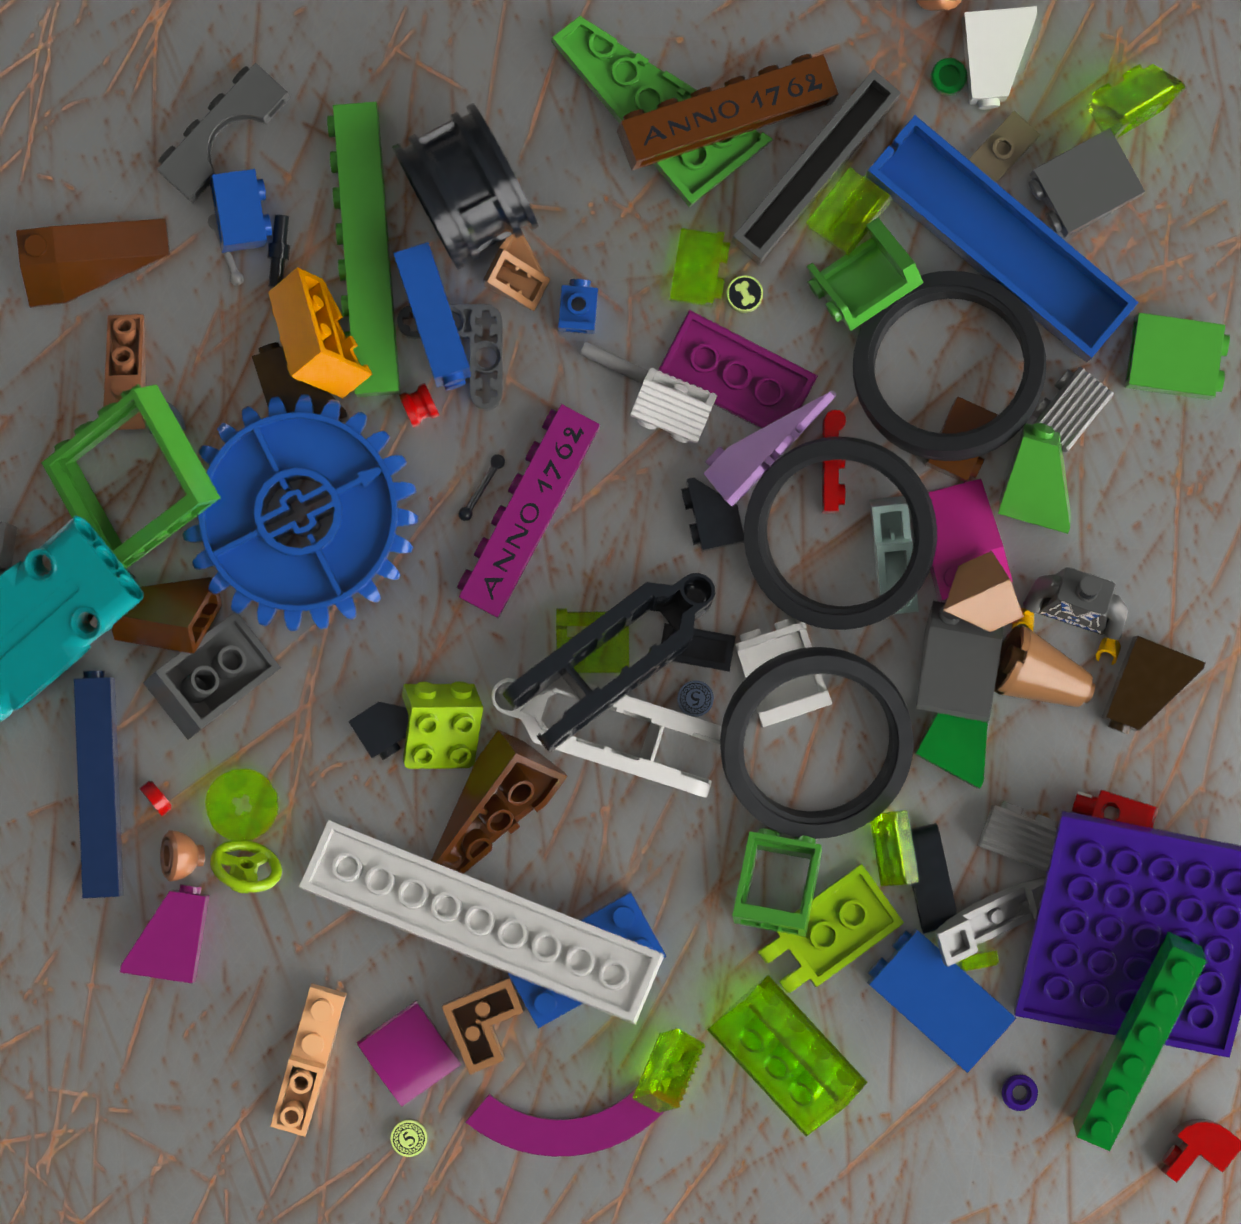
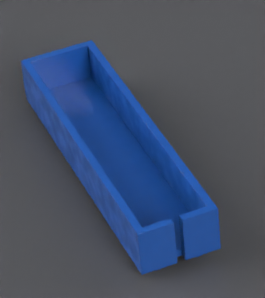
(1001, 238)

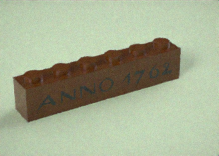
(726, 111)

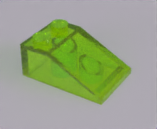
(1135, 99)

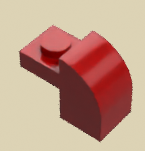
(1203, 1139)

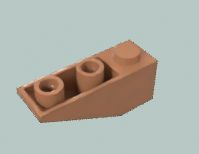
(125, 361)

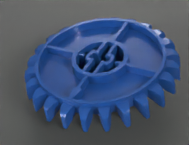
(364, 506)

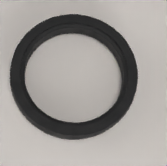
(976, 441)
(794, 602)
(849, 815)

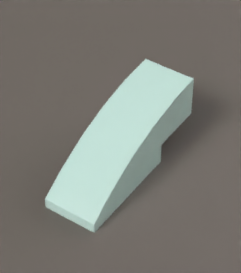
(892, 544)

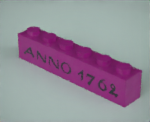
(529, 510)

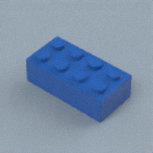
(618, 917)

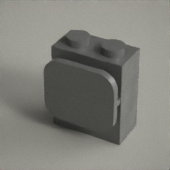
(1085, 183)

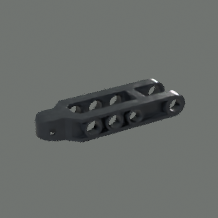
(678, 604)

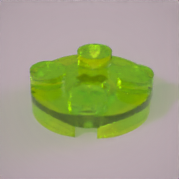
(222, 811)

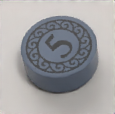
(695, 698)

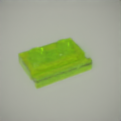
(847, 211)
(894, 848)

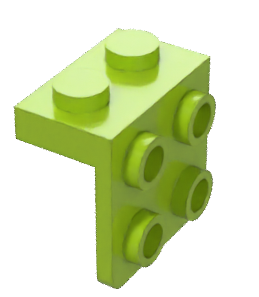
(441, 725)

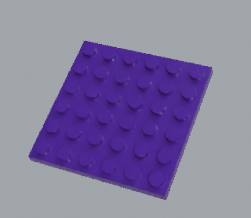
(1105, 915)

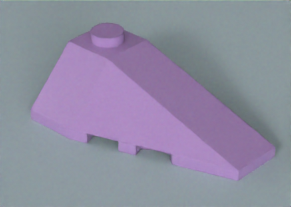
(746, 461)

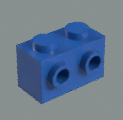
(239, 210)

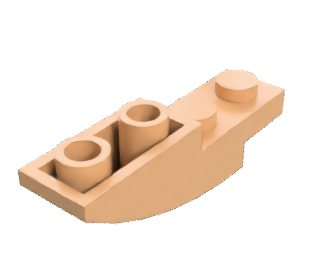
(308, 1060)

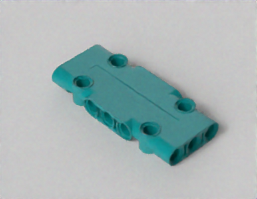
(48, 610)

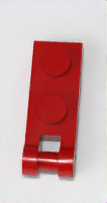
(832, 491)

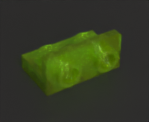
(698, 267)

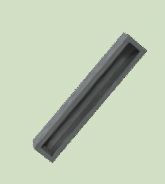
(816, 167)

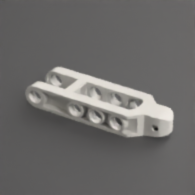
(641, 766)

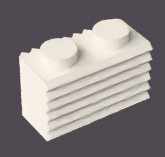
(673, 406)

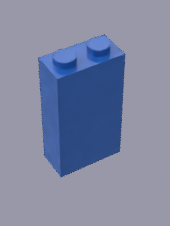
(433, 316)
(940, 999)

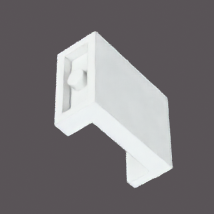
(794, 696)

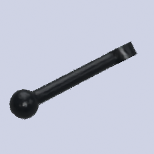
(497, 462)

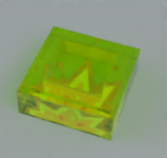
(980, 960)

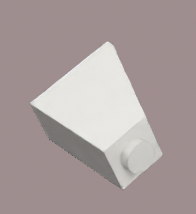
(993, 51)

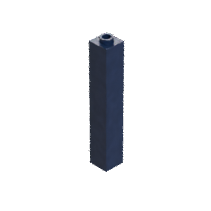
(98, 785)

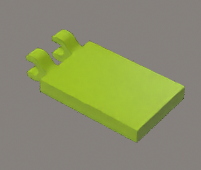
(840, 928)

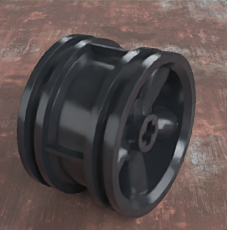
(465, 185)

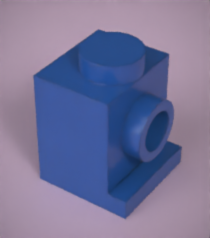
(573, 320)

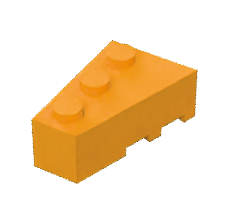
(313, 337)

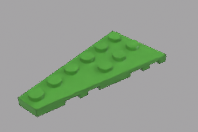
(631, 83)

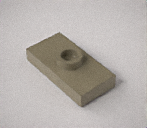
(1004, 146)

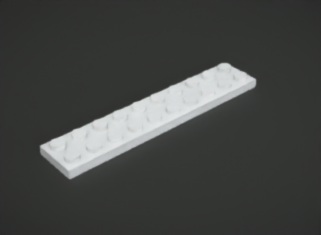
(482, 921)

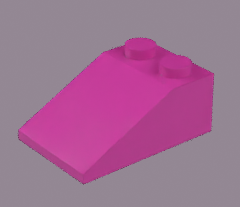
(963, 532)

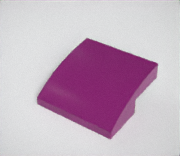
(408, 1053)

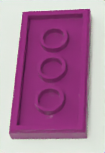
(741, 373)

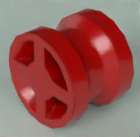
(419, 405)

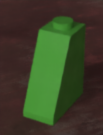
(1037, 481)

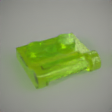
(606, 659)

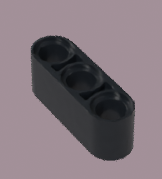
(934, 890)

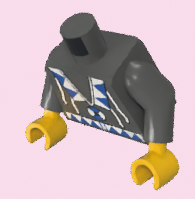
(1081, 602)

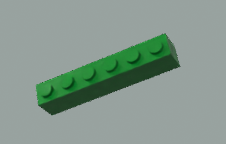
(1139, 1041)

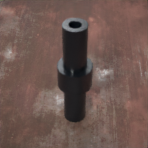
(278, 250)

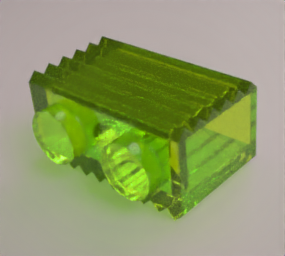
(668, 1070)

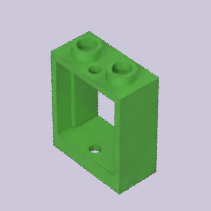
(769, 918)

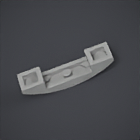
(988, 919)

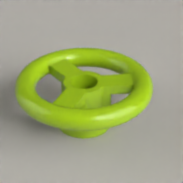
(243, 870)

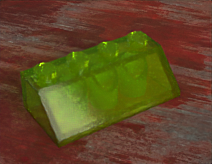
(787, 1056)

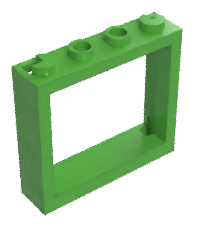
(80, 498)

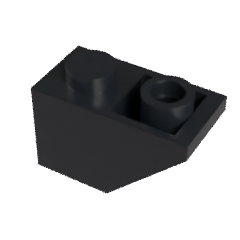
(715, 520)
(381, 728)

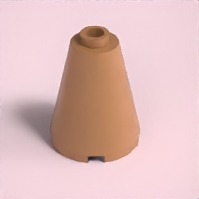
(1040, 671)

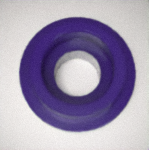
(1029, 1098)

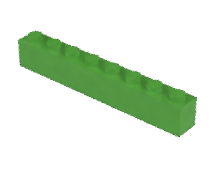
(365, 244)

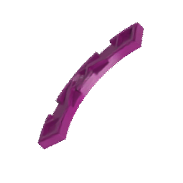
(561, 1136)

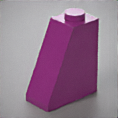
(172, 938)

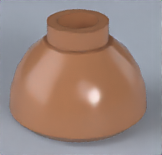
(179, 855)

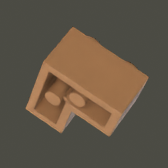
(473, 1018)

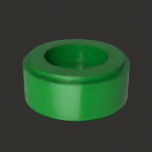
(948, 76)

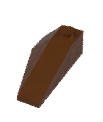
(78, 258)
(499, 792)

